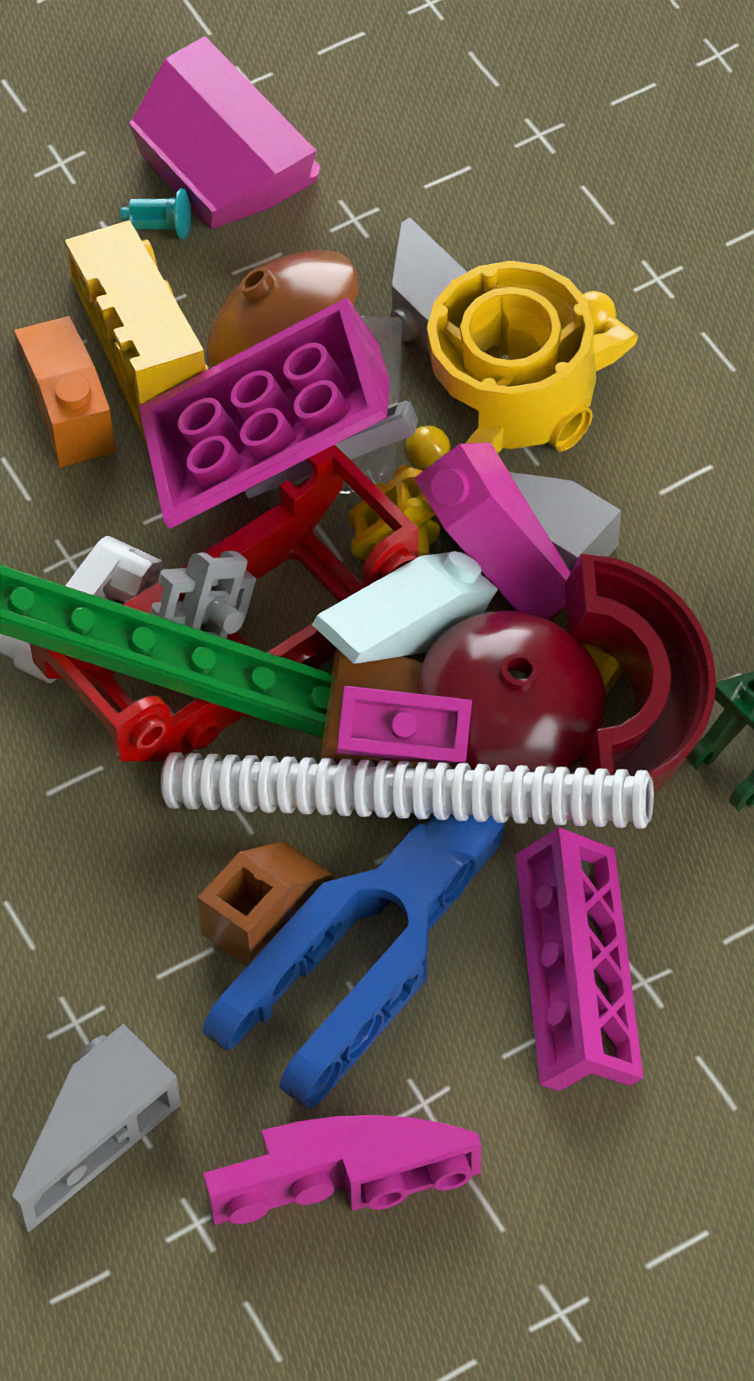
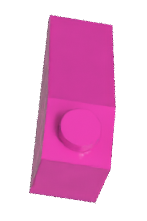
(496, 527)

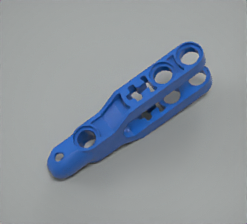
(424, 880)

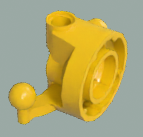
(553, 351)

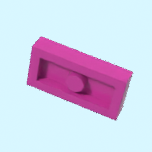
(404, 726)

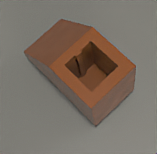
(257, 898)

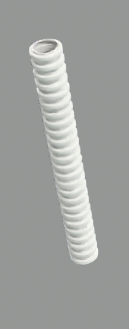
(407, 789)

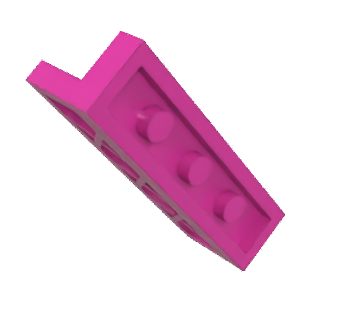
(563, 958)

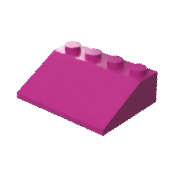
(264, 411)

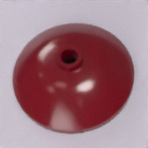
(515, 720)

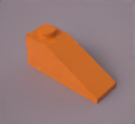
(67, 391)

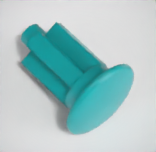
(161, 213)

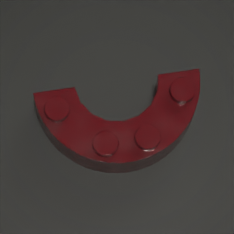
(660, 650)

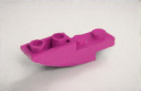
(368, 1155)

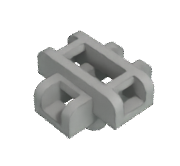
(213, 611)

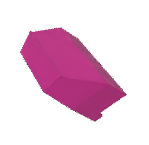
(219, 138)

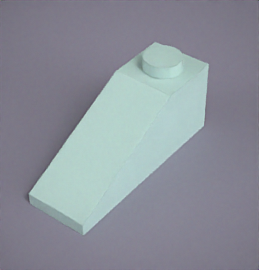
(407, 608)

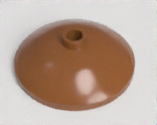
(278, 298)

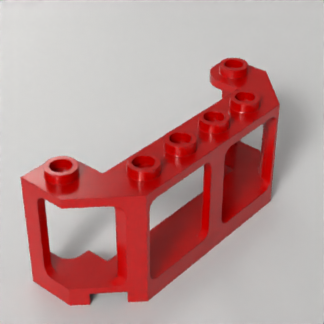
(283, 533)

